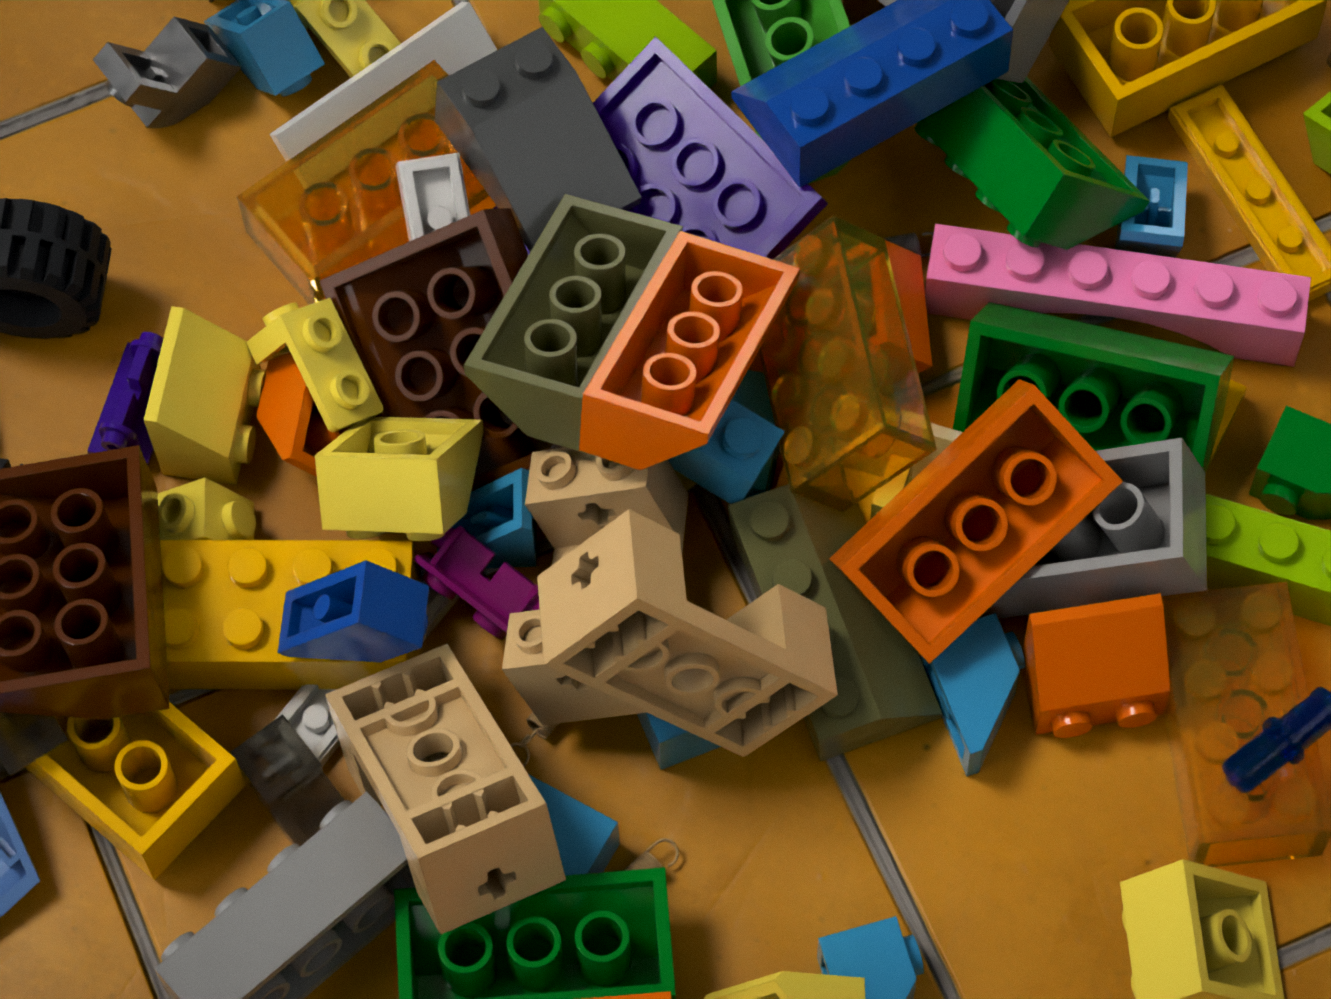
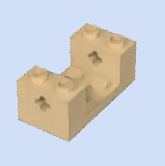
(571, 501)
(624, 626)
(449, 785)

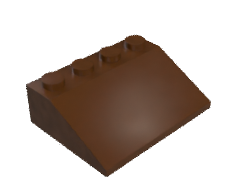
(420, 317)
(81, 588)

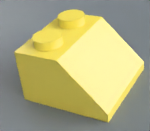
(203, 400)
(398, 476)
(1200, 934)

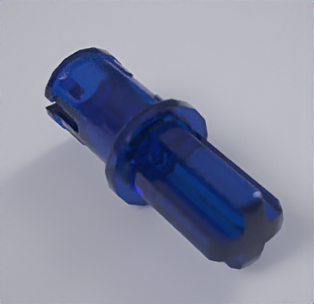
(1279, 742)

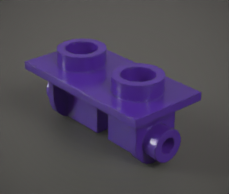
(125, 407)

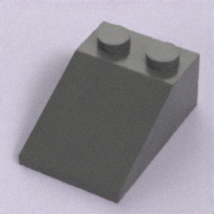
(532, 133)

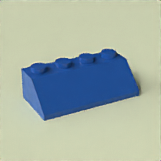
(874, 81)

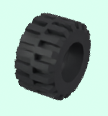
(50, 270)

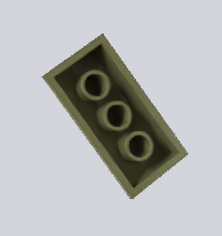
(566, 314)
(875, 668)

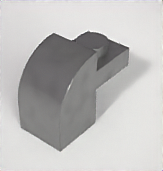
(173, 75)

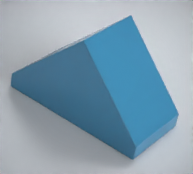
(1162, 223)
(502, 520)

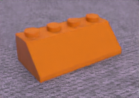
(682, 352)
(976, 519)

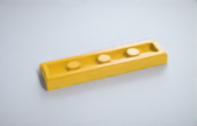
(1252, 188)

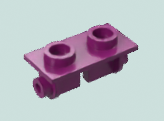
(459, 570)

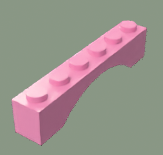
(1224, 306)

